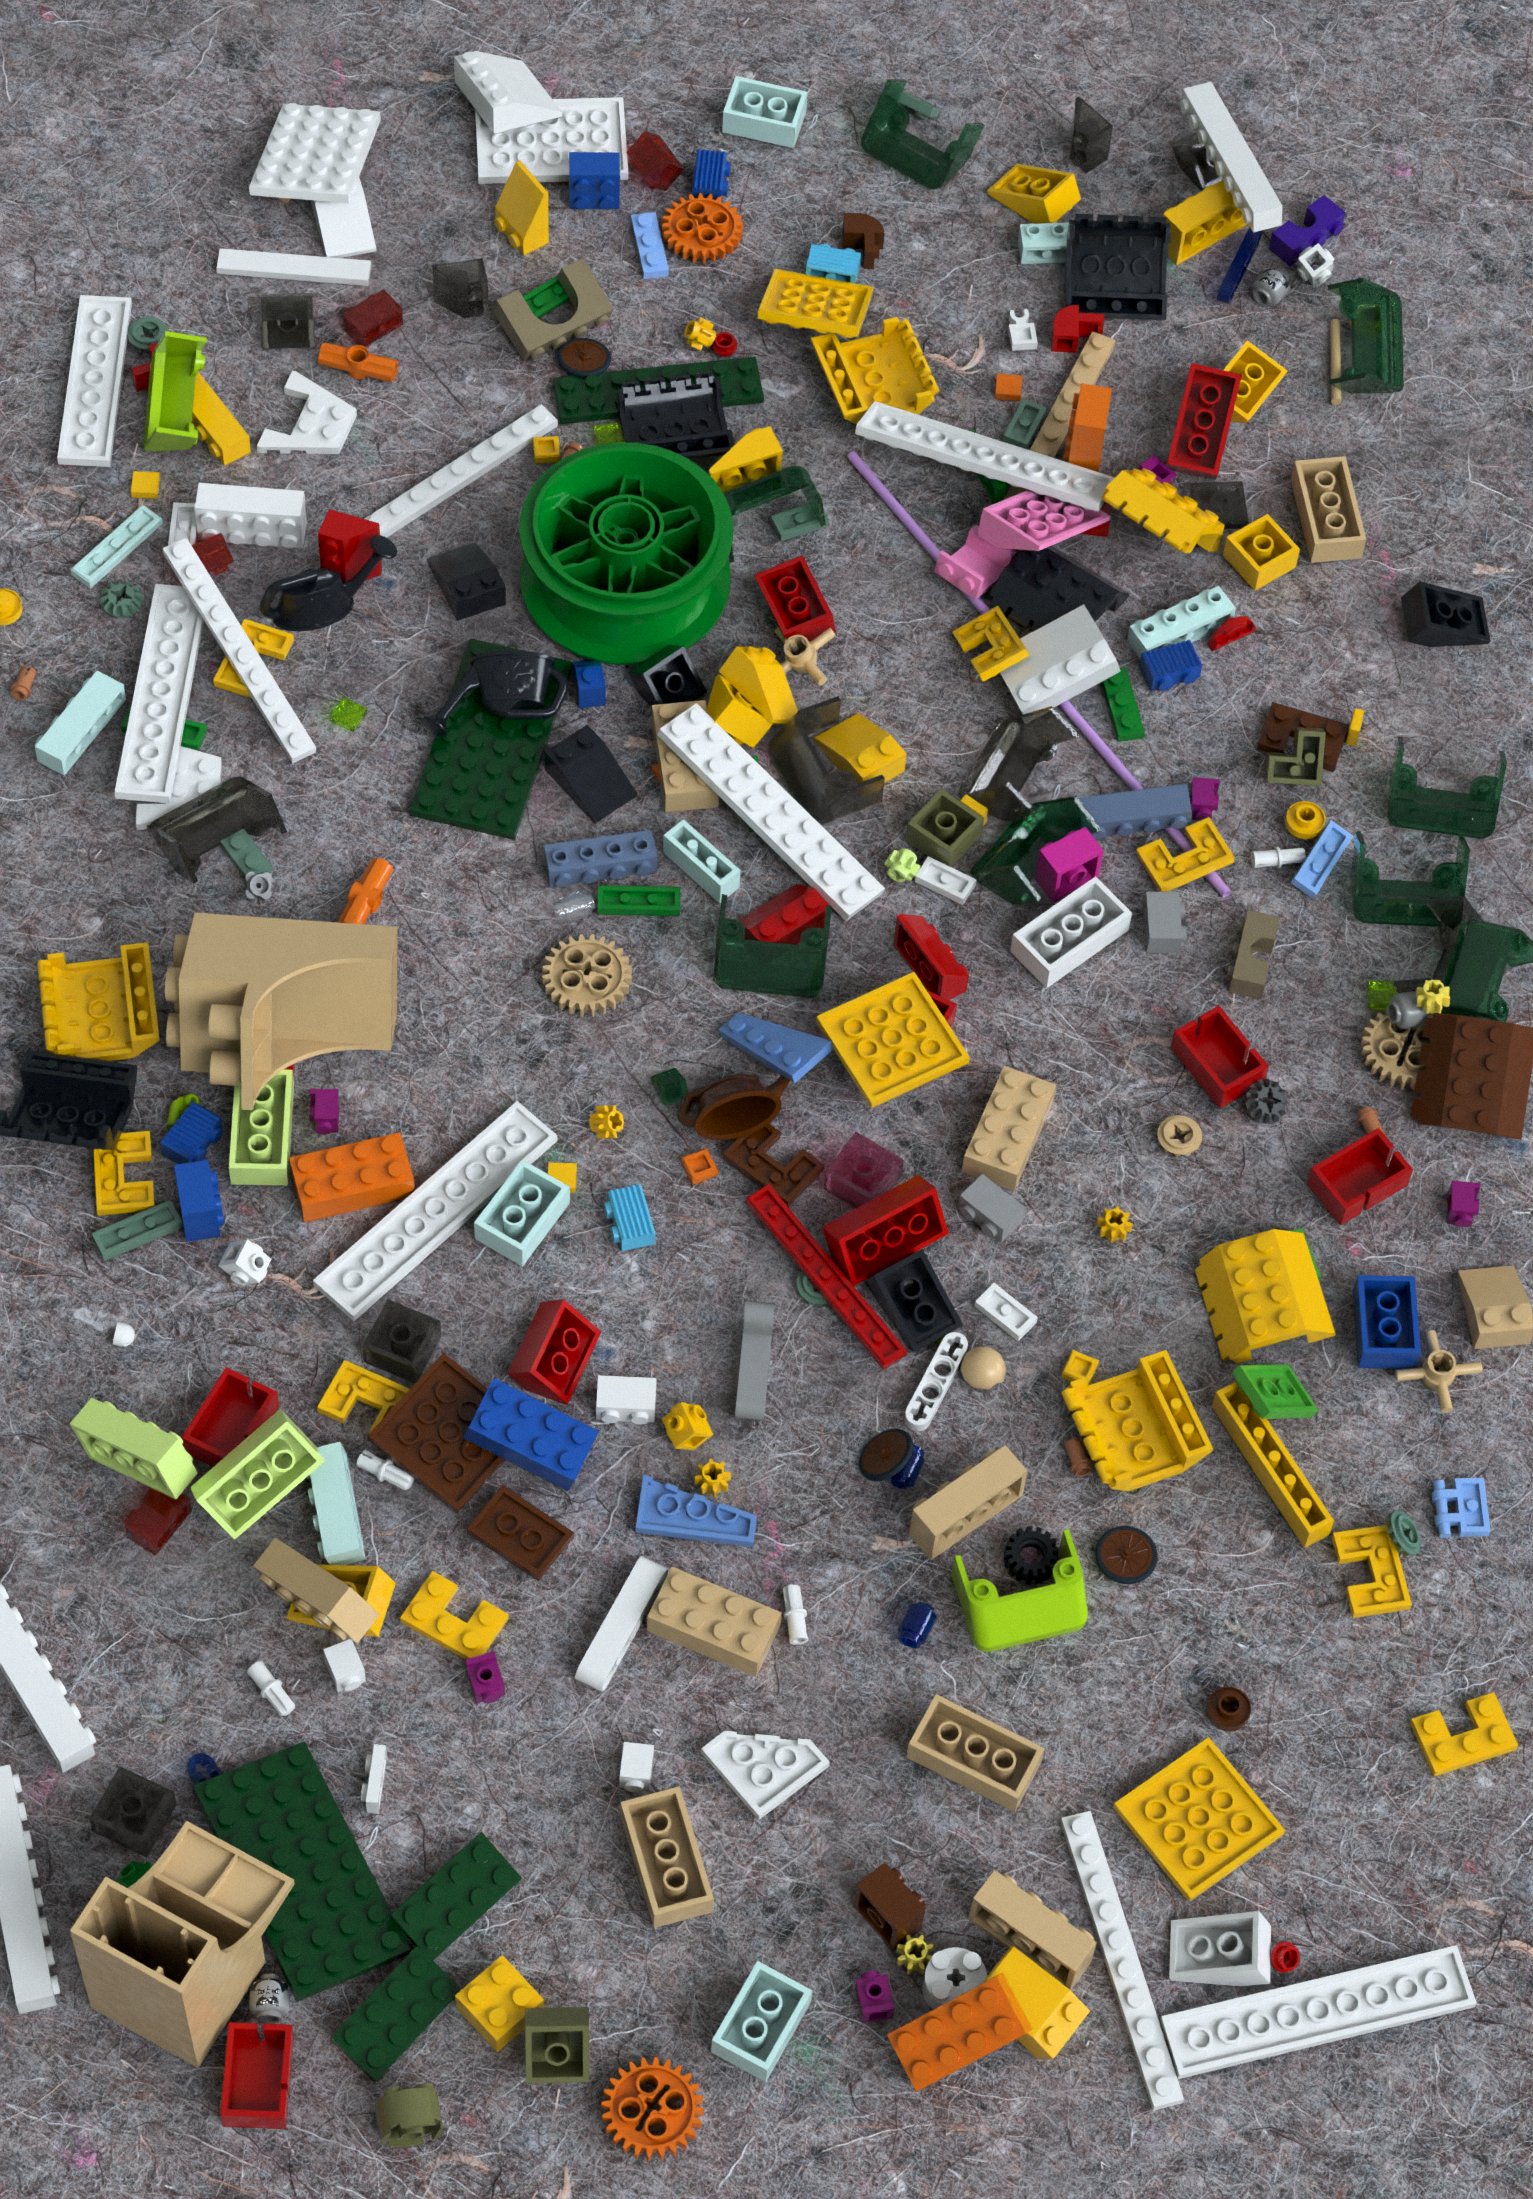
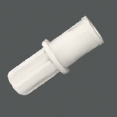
(1277, 857)
(384, 1470)
(795, 1614)
(271, 1688)

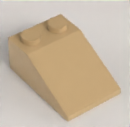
(1496, 1307)

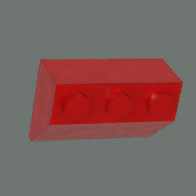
(347, 544)
(795, 599)
(786, 916)
(929, 957)
(554, 1351)

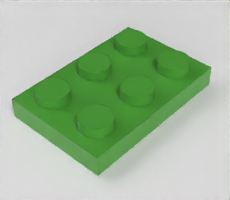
(1275, 1391)

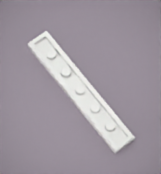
(294, 267)

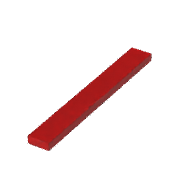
(826, 1276)

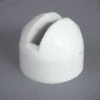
(123, 1335)

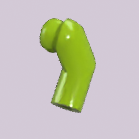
(178, 1107)

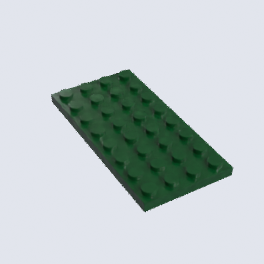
(485, 763)
(335, 1914)

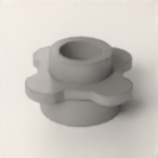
(265, 882)

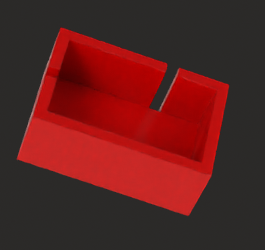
(1218, 1056)
(1359, 1176)
(228, 1417)
(257, 2076)

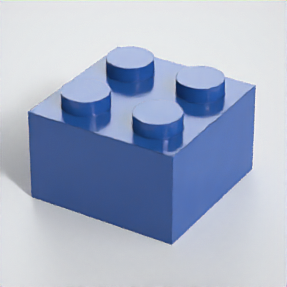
(594, 180)
(199, 1200)

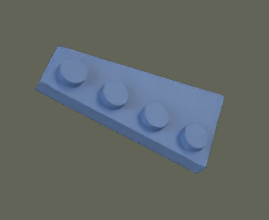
(776, 1046)
(678, 1514)

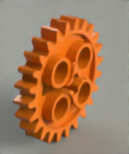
(702, 228)
(677, 2123)

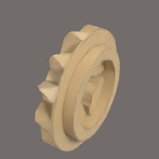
(1184, 1126)

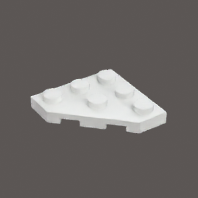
(764, 1767)

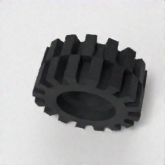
(1030, 1539)

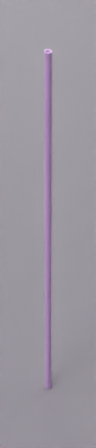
(1066, 706)

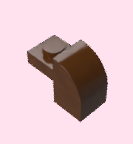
(864, 233)

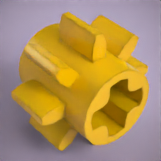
(700, 333)
(606, 1121)
(1114, 1224)
(715, 1470)

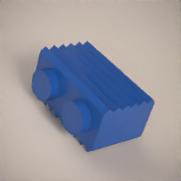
(710, 174)
(1170, 666)
(192, 1135)

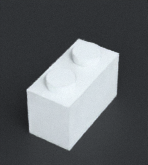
(626, 1399)

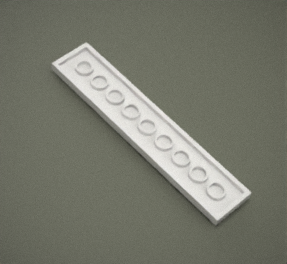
(984, 455)
(160, 697)
(771, 812)
(433, 1211)
(1317, 2011)

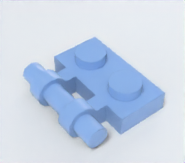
(1470, 1504)

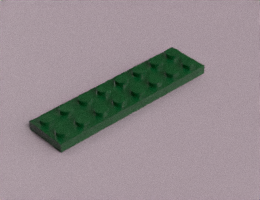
(596, 395)

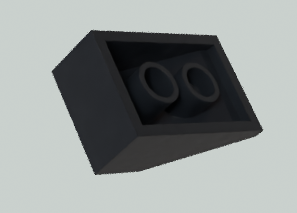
(468, 581)
(1444, 617)
(589, 774)
(915, 1300)

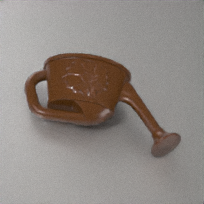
(732, 1106)

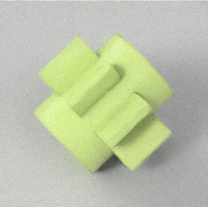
(902, 865)

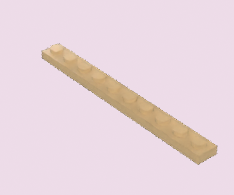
(1085, 371)

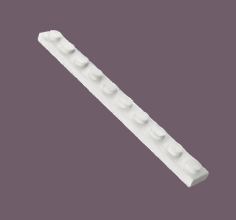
(463, 470)
(239, 650)
(1122, 1961)

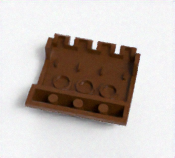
(1474, 1075)

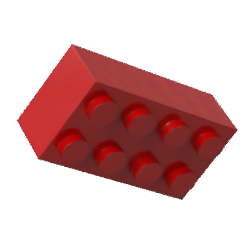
(1203, 421)
(886, 1229)

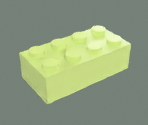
(263, 1135)
(134, 1447)
(257, 1474)

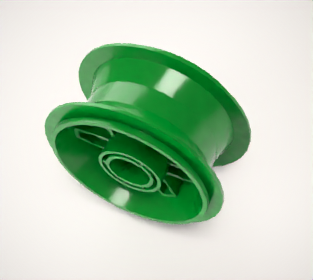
(627, 529)

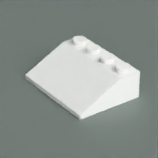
(503, 91)
(1062, 662)

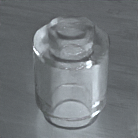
(573, 907)

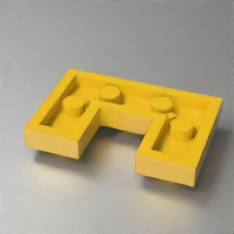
(265, 641)
(1005, 642)
(1208, 855)
(112, 1192)
(360, 1384)
(1389, 1587)
(428, 1617)
(1488, 1739)

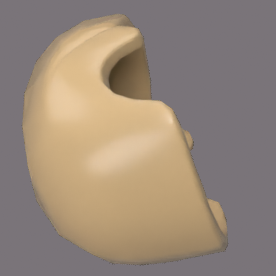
(983, 1368)

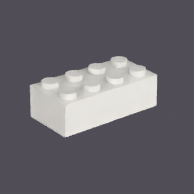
(251, 515)
(1071, 932)

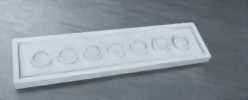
(94, 381)

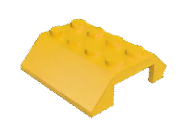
(877, 369)
(1164, 511)
(99, 1005)
(1262, 1293)
(1138, 1424)

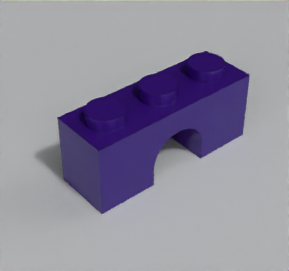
(1322, 221)

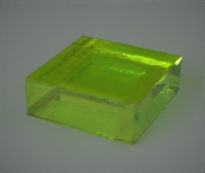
(608, 433)
(348, 714)
(1380, 994)

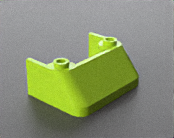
(171, 392)
(1025, 1615)

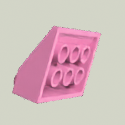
(1035, 521)

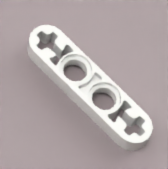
(936, 1381)

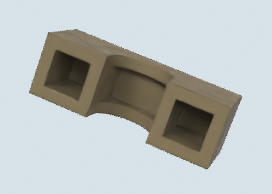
(1249, 973)

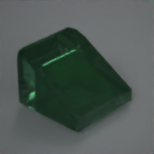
(670, 1086)

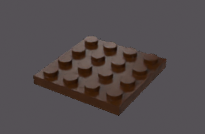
(428, 1430)

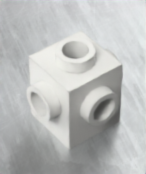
(1315, 256)
(245, 1262)

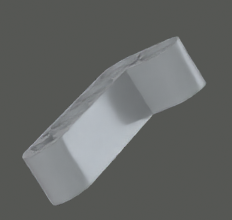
(754, 1360)

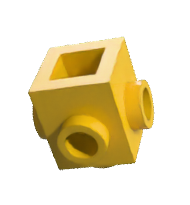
(687, 1426)

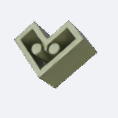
(1303, 765)

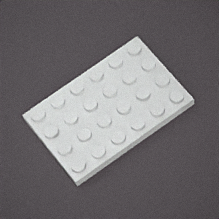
(546, 145)
(315, 153)

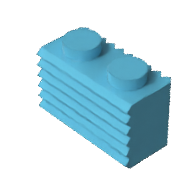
(833, 263)
(630, 1218)

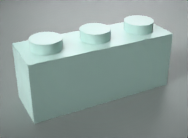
(701, 861)

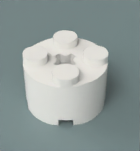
(949, 1966)

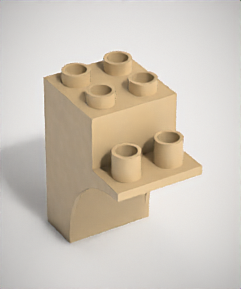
(276, 993)
(179, 1941)

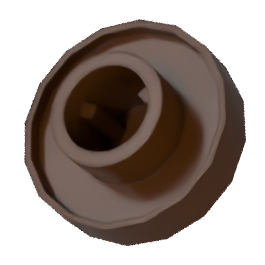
(1228, 1709)

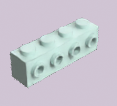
(1042, 243)
(1183, 622)
(80, 722)
(336, 1508)

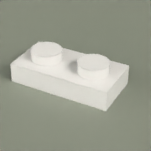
(183, 523)
(945, 880)
(1006, 1311)
(372, 1791)

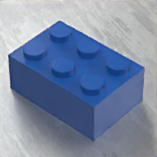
(1386, 1322)

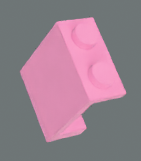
(974, 565)

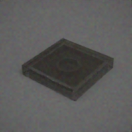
(1224, 500)

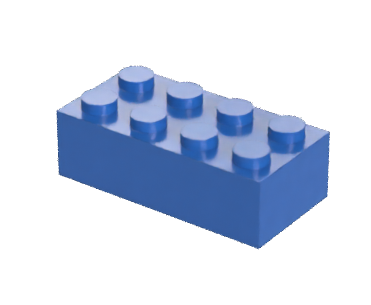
(530, 1434)

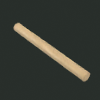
(1335, 347)

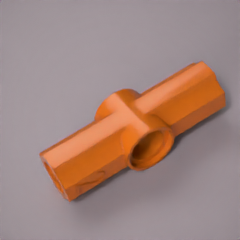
(358, 362)
(367, 893)

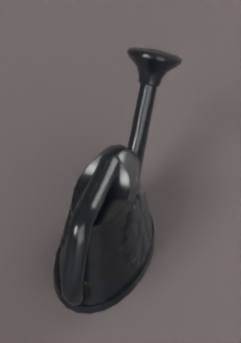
(318, 594)
(510, 687)

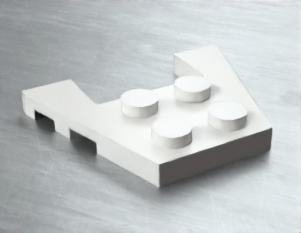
(320, 426)
(194, 776)

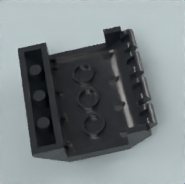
(1117, 266)
(676, 417)
(1050, 585)
(71, 1101)

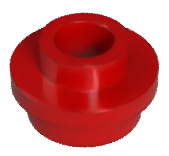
(724, 344)
(1284, 1957)

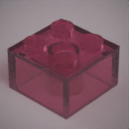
(862, 1171)

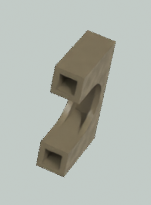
(534, 336)

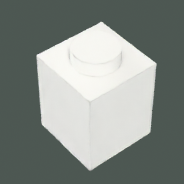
(344, 1666)
(636, 1767)

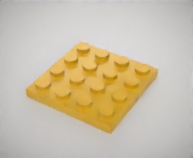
(815, 303)
(892, 1039)
(1199, 1819)

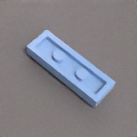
(649, 245)
(1321, 859)

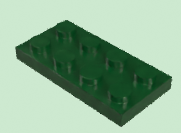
(455, 1896)
(395, 2014)

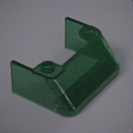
(891, 144)
(1375, 337)
(773, 486)
(1442, 810)
(1014, 856)
(1403, 901)
(770, 965)
(1479, 966)

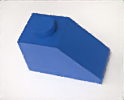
(589, 683)

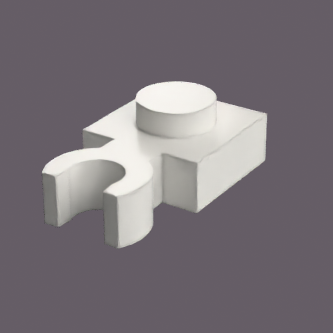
(1021, 333)

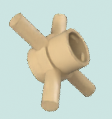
(802, 654)
(1446, 1372)

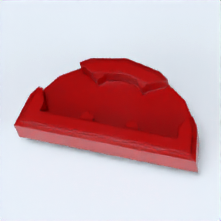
(1230, 631)

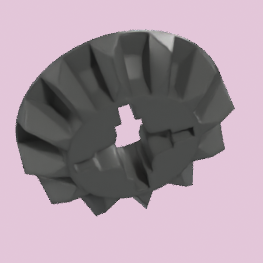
(1261, 1111)

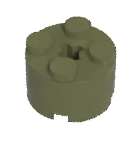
(408, 2115)

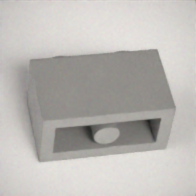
(1163, 922)
(991, 1208)

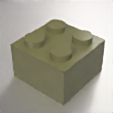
(944, 828)
(557, 2045)

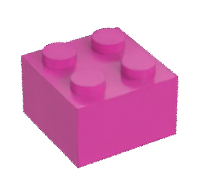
(1068, 864)

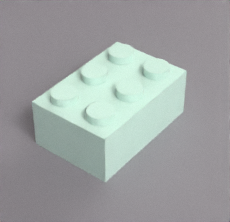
(764, 112)
(522, 1212)
(761, 2021)

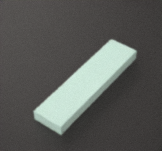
(116, 546)

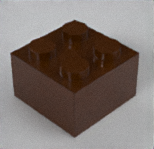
(889, 1905)

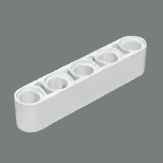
(621, 1624)

